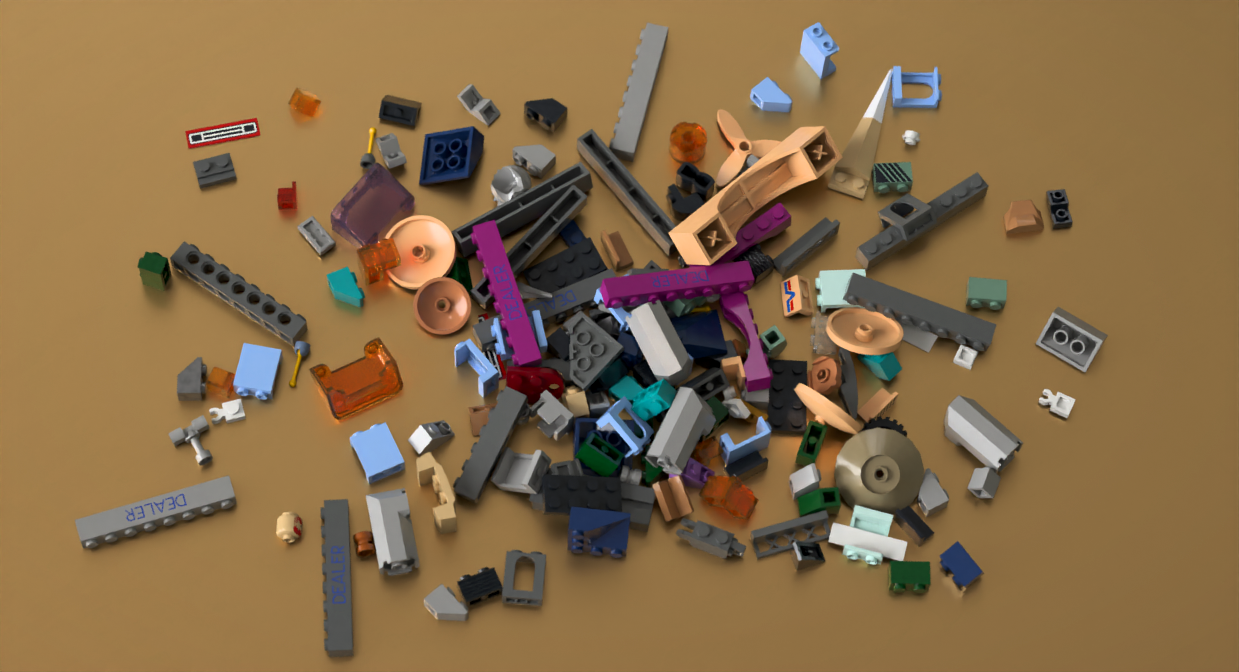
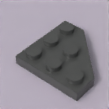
(590, 351)

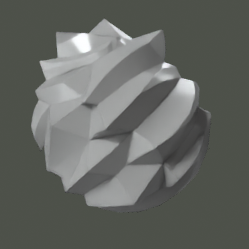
(509, 183)

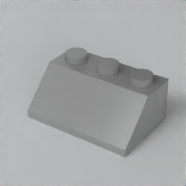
(1071, 339)

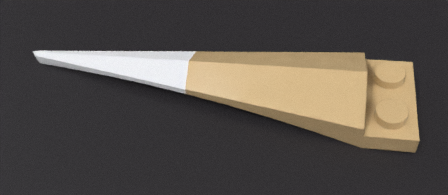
(855, 168)

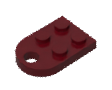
(534, 381)

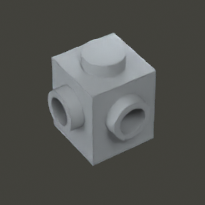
(984, 482)

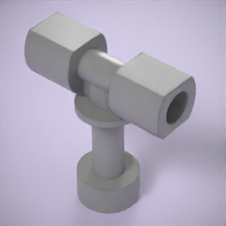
(191, 435)

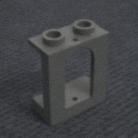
(912, 225)
(521, 596)

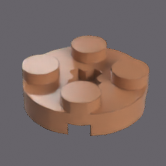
(833, 375)

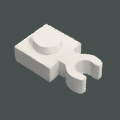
(1060, 404)
(736, 408)
(231, 411)

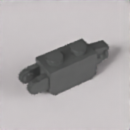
(711, 539)

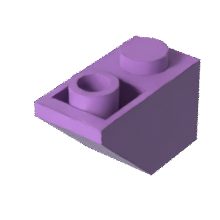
(695, 474)

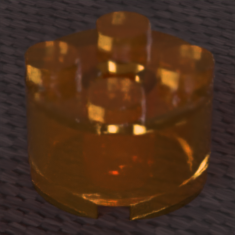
(687, 142)

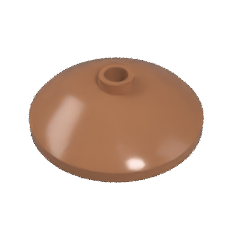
(445, 319)

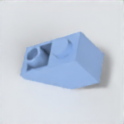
(770, 97)

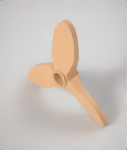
(738, 140)

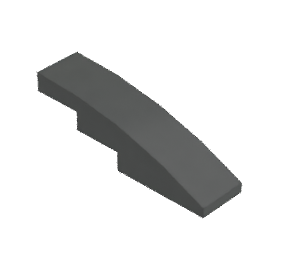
(848, 390)

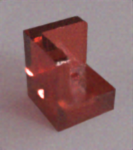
(287, 197)

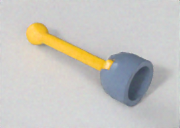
(301, 349)

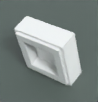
(965, 357)

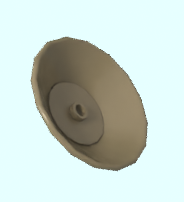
(876, 451)

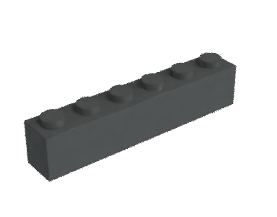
(490, 445)

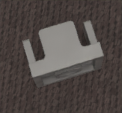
(556, 418)

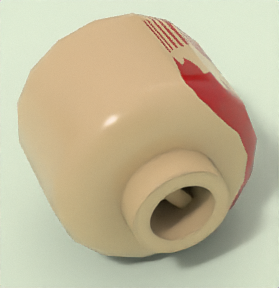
(289, 526)

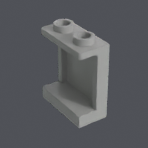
(521, 471)

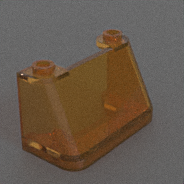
(359, 382)

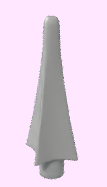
(529, 292)

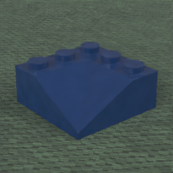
(598, 532)

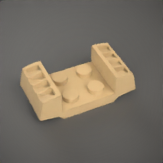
(428, 472)

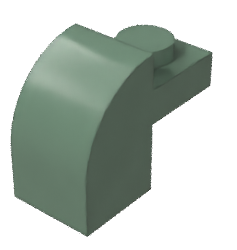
(773, 342)

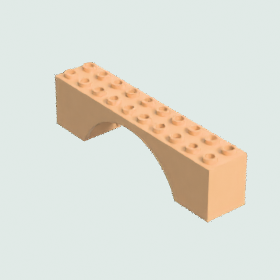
(714, 226)

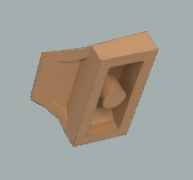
(1023, 217)

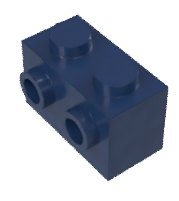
(632, 354)
(961, 565)

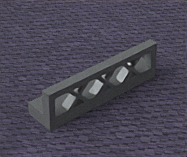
(805, 246)
(790, 527)

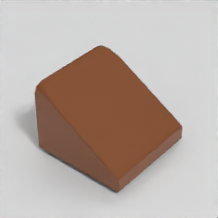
(740, 349)

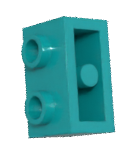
(653, 400)

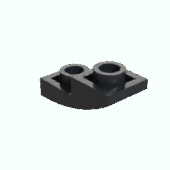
(1058, 208)

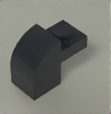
(682, 207)

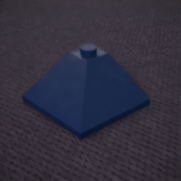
(450, 155)
(700, 333)
(585, 426)

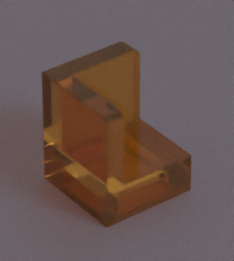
(304, 102)
(220, 382)
(707, 450)

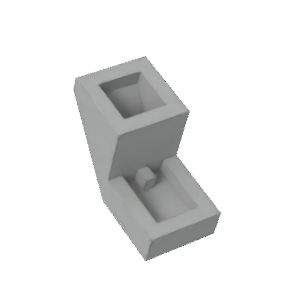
(479, 107)
(390, 150)

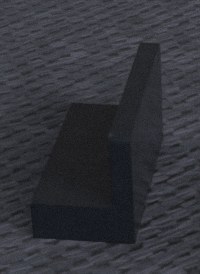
(399, 110)
(747, 466)
(913, 525)

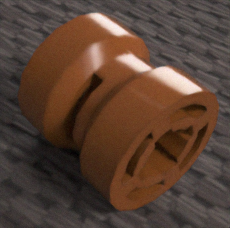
(364, 543)

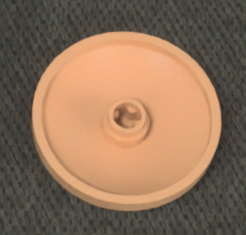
(424, 248)
(864, 331)
(826, 410)

